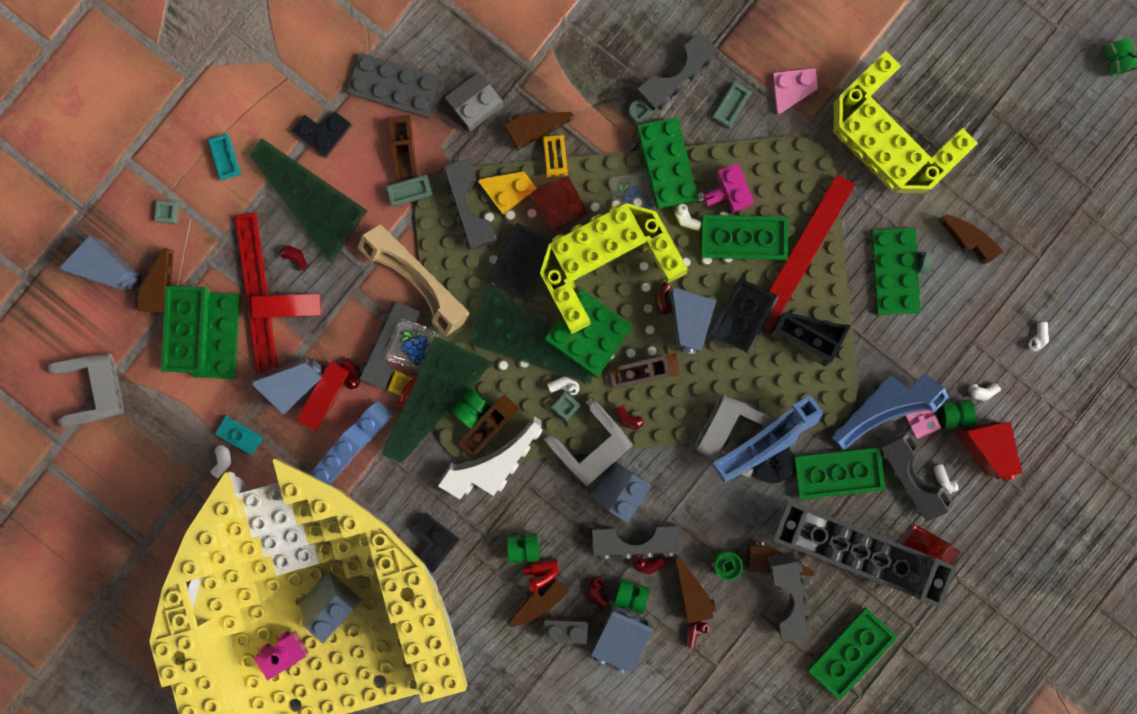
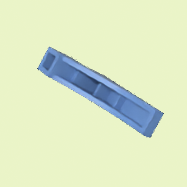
(889, 402)
(771, 440)
(352, 442)

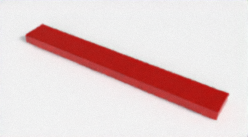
(808, 245)
(255, 286)

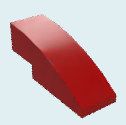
(286, 306)
(323, 396)

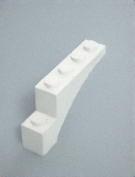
(490, 470)

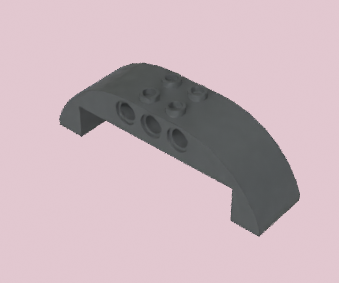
(864, 553)

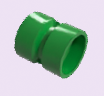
(1120, 56)
(470, 408)
(961, 413)
(523, 548)
(727, 564)
(631, 596)

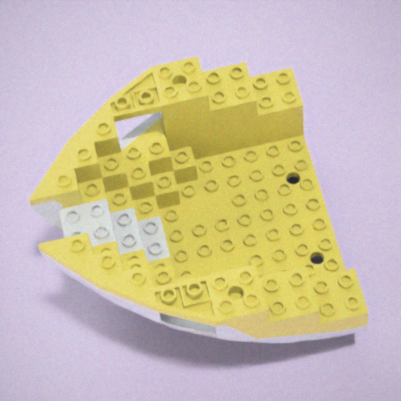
(250, 569)

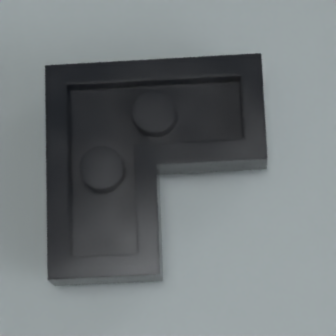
(322, 138)
(439, 538)

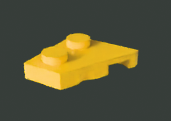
(508, 189)

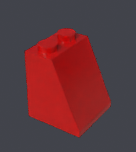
(993, 448)

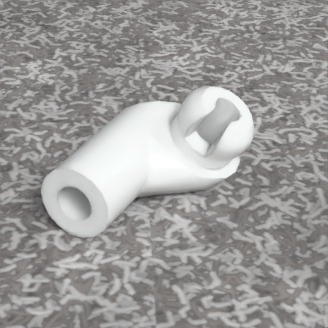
(685, 219)
(1040, 338)
(565, 383)
(223, 461)

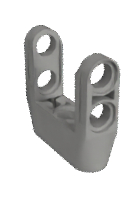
(104, 388)
(721, 423)
(600, 457)

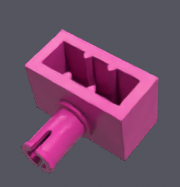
(732, 190)
(280, 655)

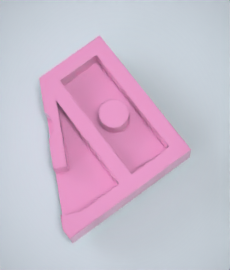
(792, 87)

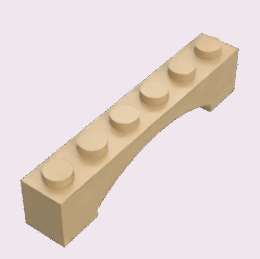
(384, 248)

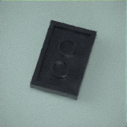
(519, 261)
(744, 315)

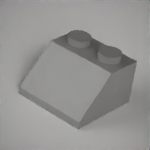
(474, 101)

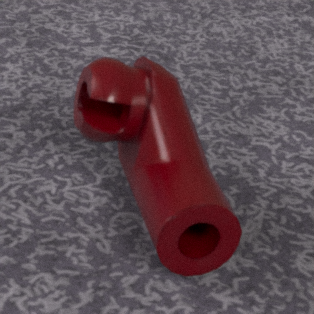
(295, 254)
(661, 300)
(353, 380)
(628, 421)
(648, 567)
(595, 592)
(695, 630)

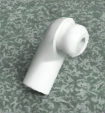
(983, 393)
(943, 480)

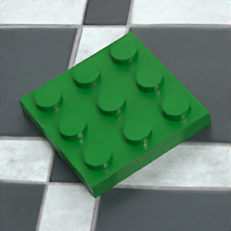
(594, 344)

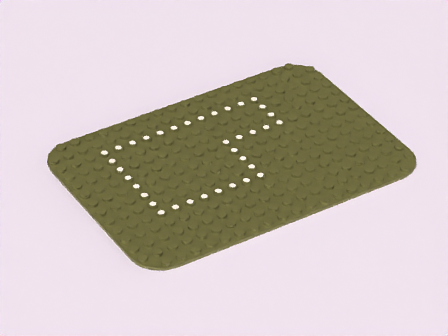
(784, 179)

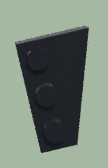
(810, 336)

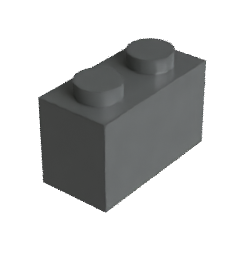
(565, 630)

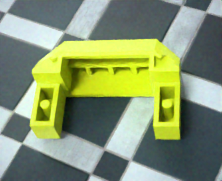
(884, 144)
(600, 243)

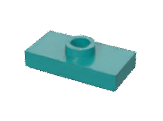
(224, 157)
(239, 435)

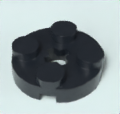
(780, 472)

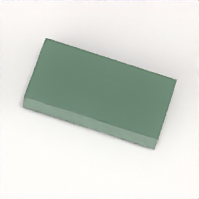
(731, 105)
(409, 191)

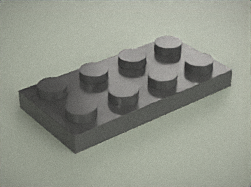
(394, 85)

